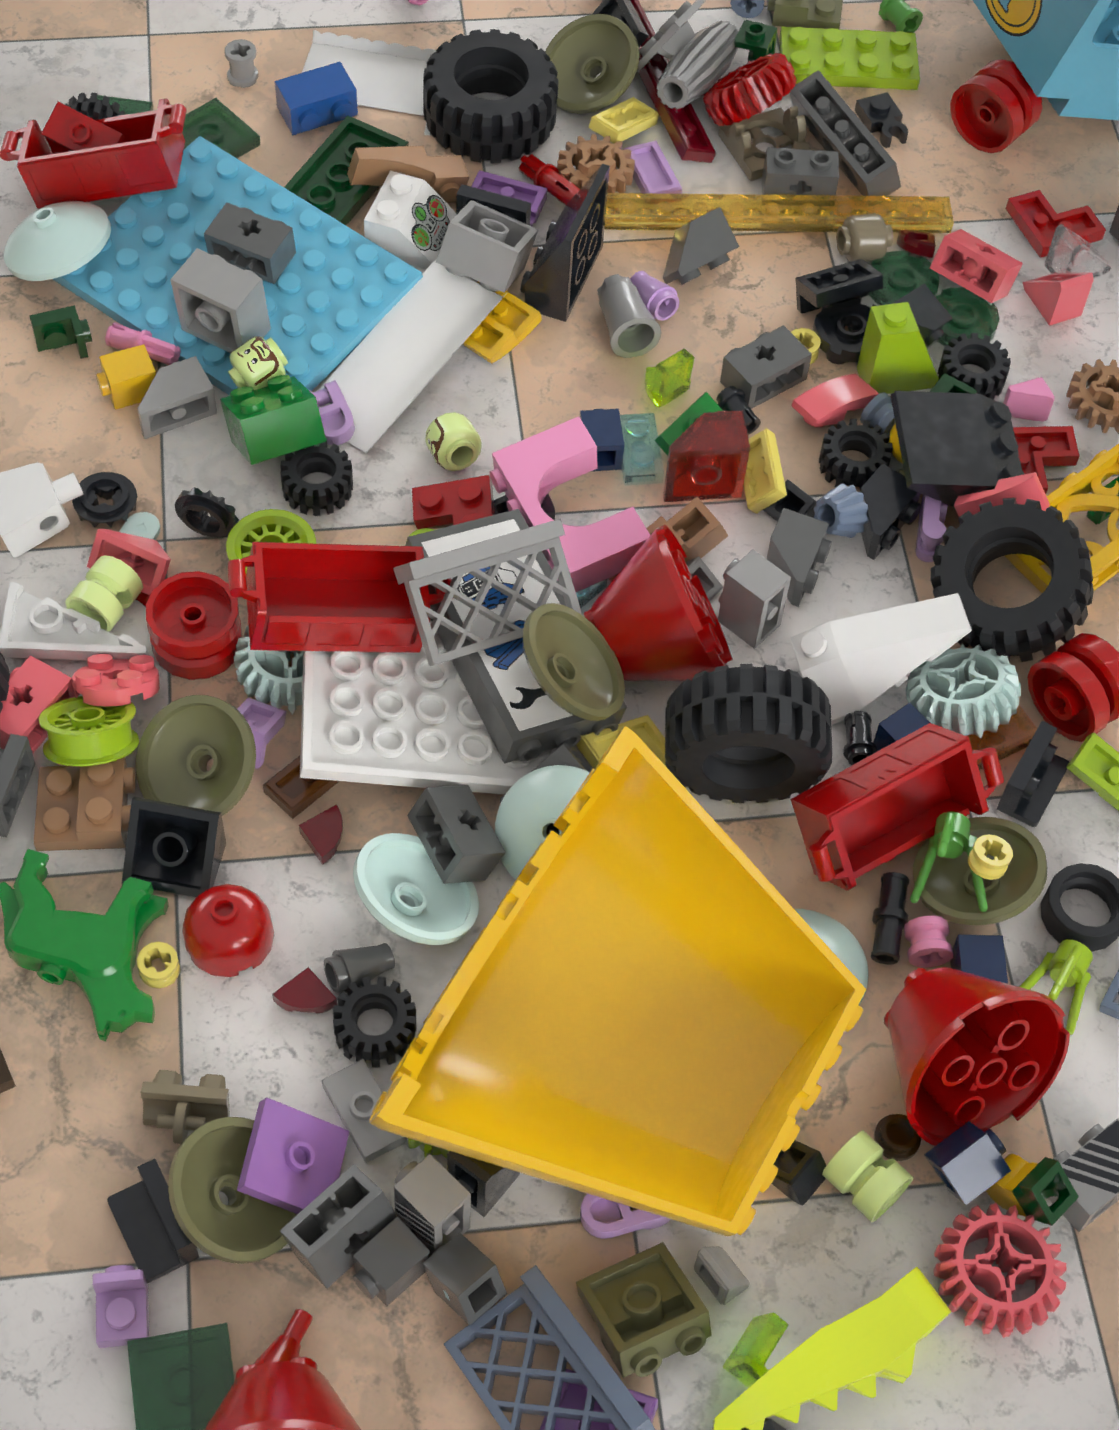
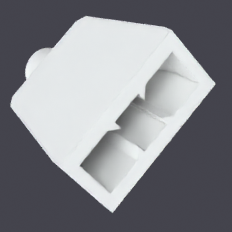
(33, 506)

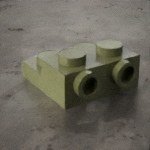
(806, 13)
(645, 1311)

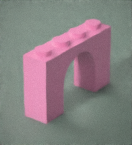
(543, 462)

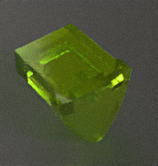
(669, 378)
(754, 1348)

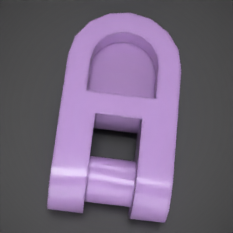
(336, 417)
(930, 528)
(611, 1219)

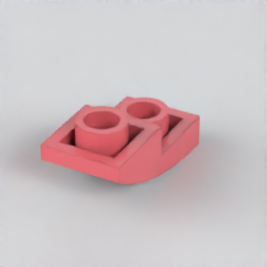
(831, 400)
(1018, 487)

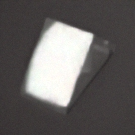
(1074, 254)

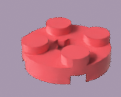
(113, 681)

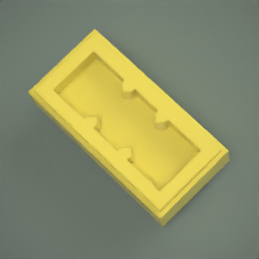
(624, 120)
(764, 474)

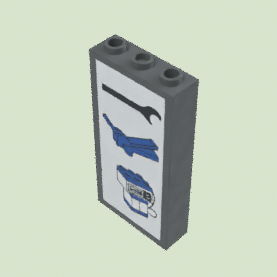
(498, 678)

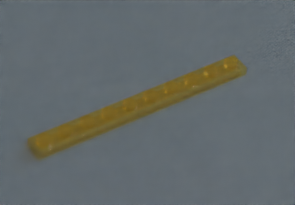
(776, 212)

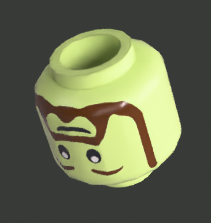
(256, 363)
(453, 441)

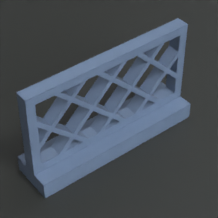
(574, 1347)

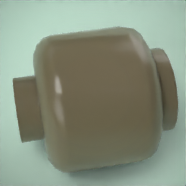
(864, 237)

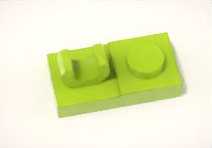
(1098, 767)

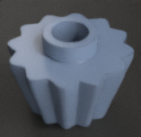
(843, 510)

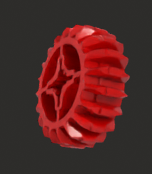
(750, 89)

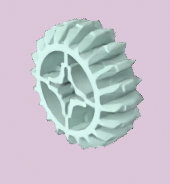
(269, 675)
(965, 690)

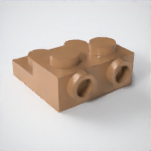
(83, 806)

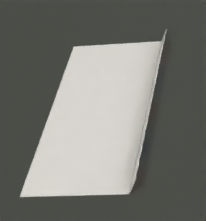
(381, 72)
(409, 349)

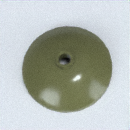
(583, 51)
(573, 662)
(180, 744)
(950, 884)
(211, 1163)

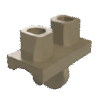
(181, 1106)

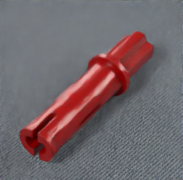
(548, 177)

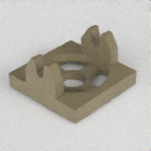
(751, 159)

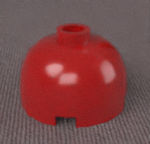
(227, 930)

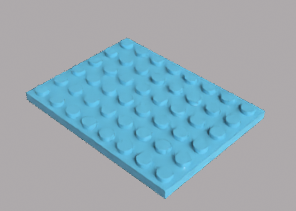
(316, 308)

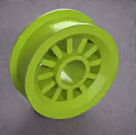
(267, 526)
(87, 733)

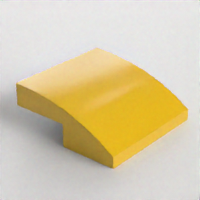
(503, 328)

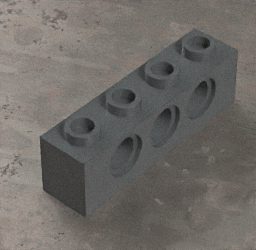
(843, 132)

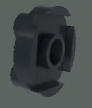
(830, 324)

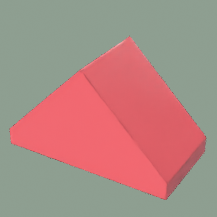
(1060, 295)

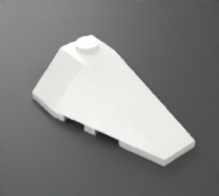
(872, 651)

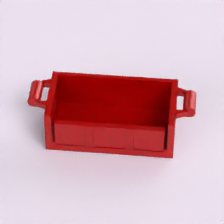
(141, 164)
(328, 597)
(892, 801)

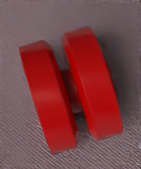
(994, 107)
(193, 625)
(1077, 686)

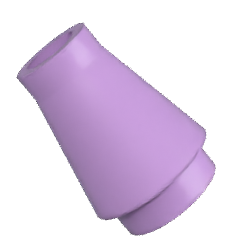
(657, 296)

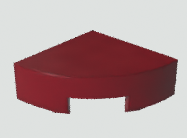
(917, 242)
(323, 833)
(305, 994)

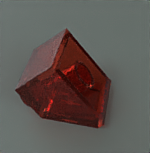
(708, 459)

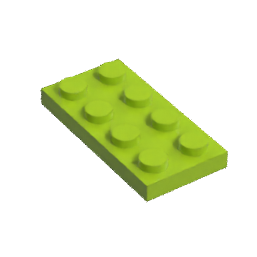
(853, 56)

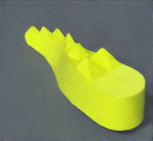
(844, 1355)

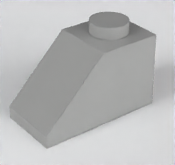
(176, 398)

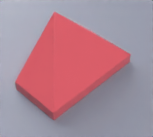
(139, 553)

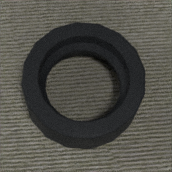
(1089, 878)

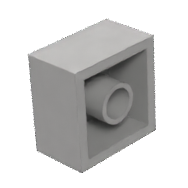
(486, 246)
(219, 301)

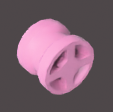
(928, 941)

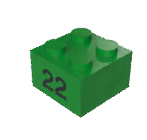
(273, 419)

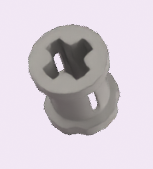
(241, 61)

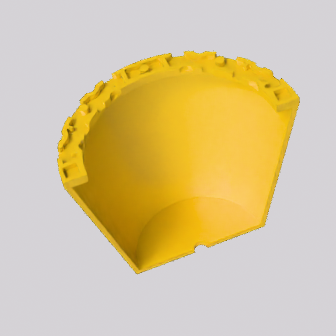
(632, 1012)

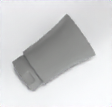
(628, 320)

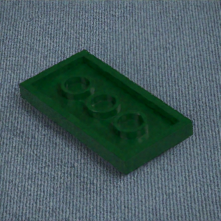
(324, 176)

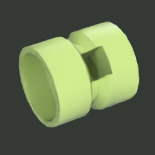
(106, 591)
(869, 1177)

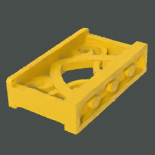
(1074, 497)

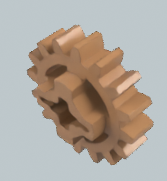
(590, 155)
(1101, 399)

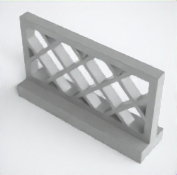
(471, 559)

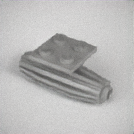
(695, 58)

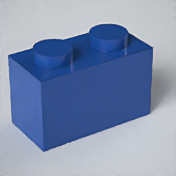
(316, 98)

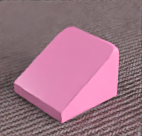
(1030, 400)

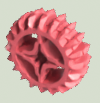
(1035, 1264)

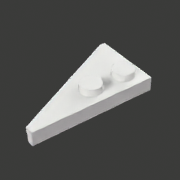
(56, 632)

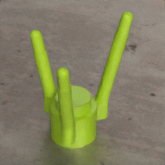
(1067, 968)

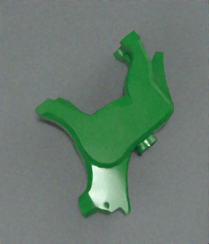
(82, 946)

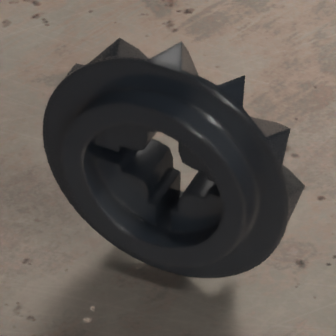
(108, 486)
(193, 510)

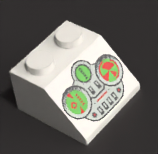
(408, 219)

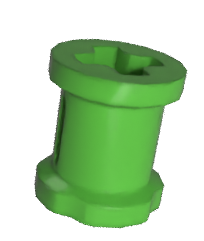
(901, 15)

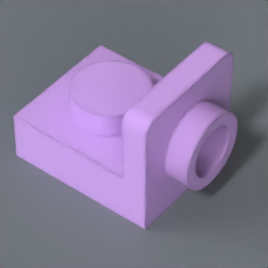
(264, 722)
(121, 1306)

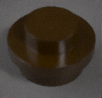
(897, 1137)

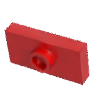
(77, 130)

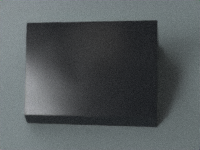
(173, 846)

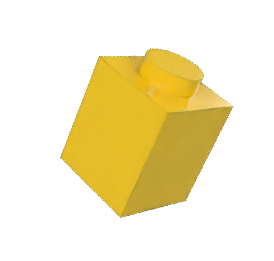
(126, 376)

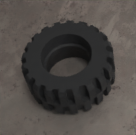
(495, 65)
(1008, 531)
(748, 733)

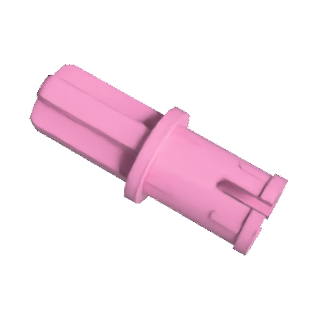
(158, 350)

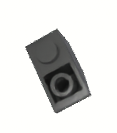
(699, 243)
(796, 548)

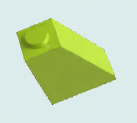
(895, 351)

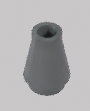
(357, 963)

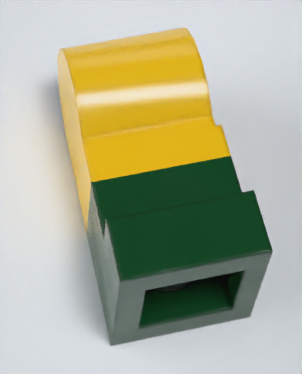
(1029, 1187)

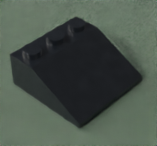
(569, 250)
(954, 443)

